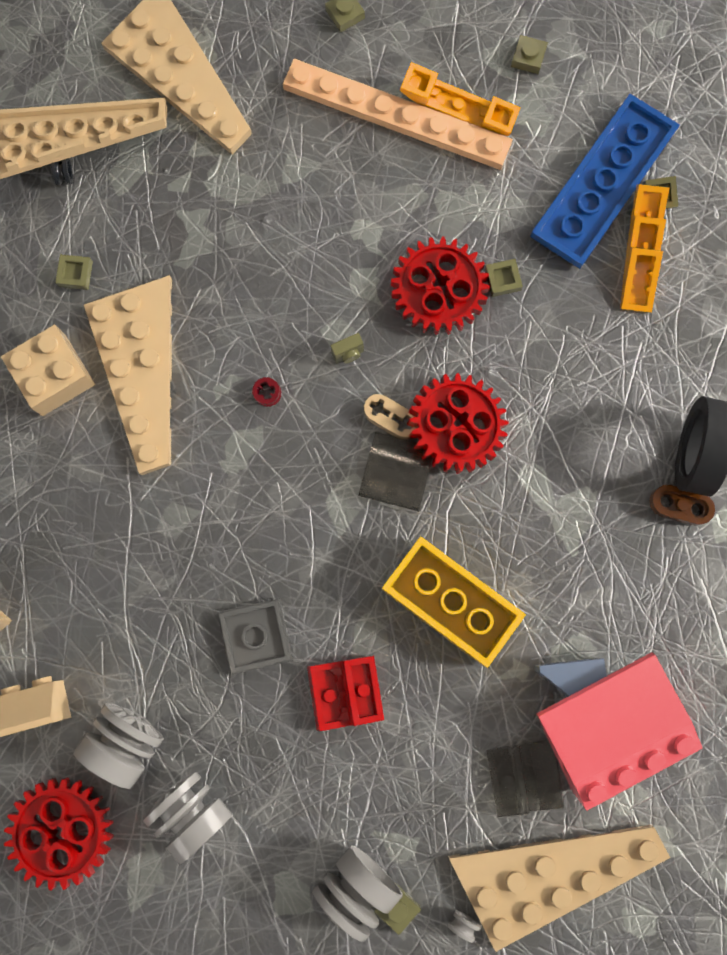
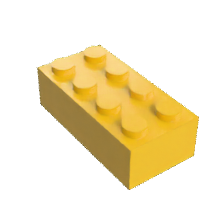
(453, 602)

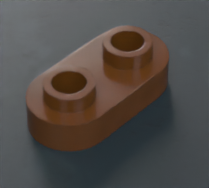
(681, 504)

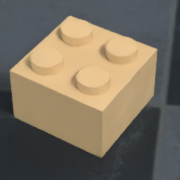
(47, 370)

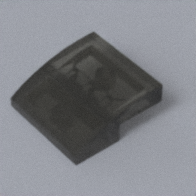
(395, 472)
(525, 778)

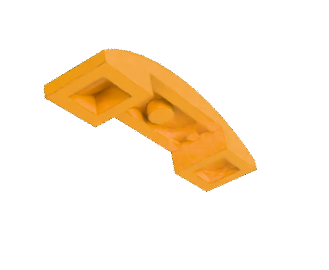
(424, 89)

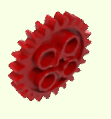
(464, 275)
(439, 442)
(42, 859)

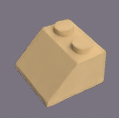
(33, 706)

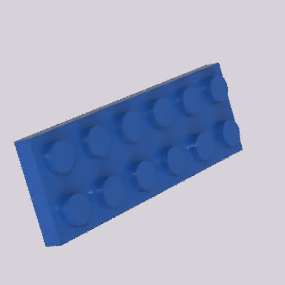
(604, 181)

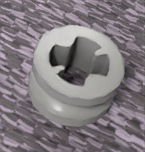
(464, 926)

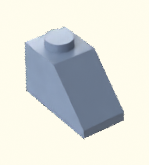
(572, 675)

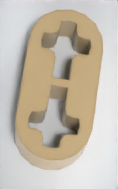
(384, 422)

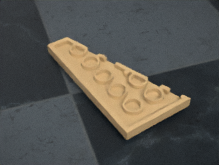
(169, 60)
(58, 132)
(137, 356)
(541, 881)

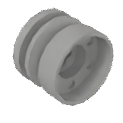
(115, 751)
(187, 817)
(351, 899)

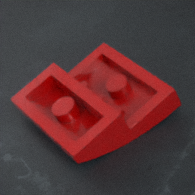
(345, 693)

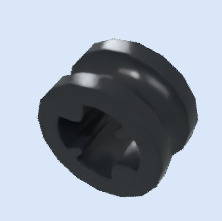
(62, 172)

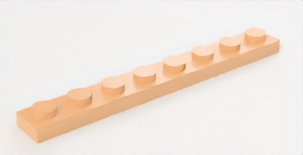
(397, 114)

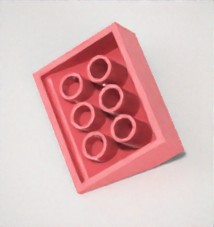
(619, 731)

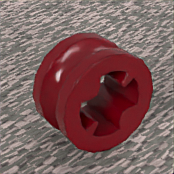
(260, 398)

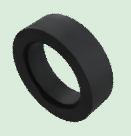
(703, 448)

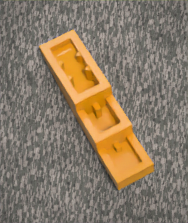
(644, 248)

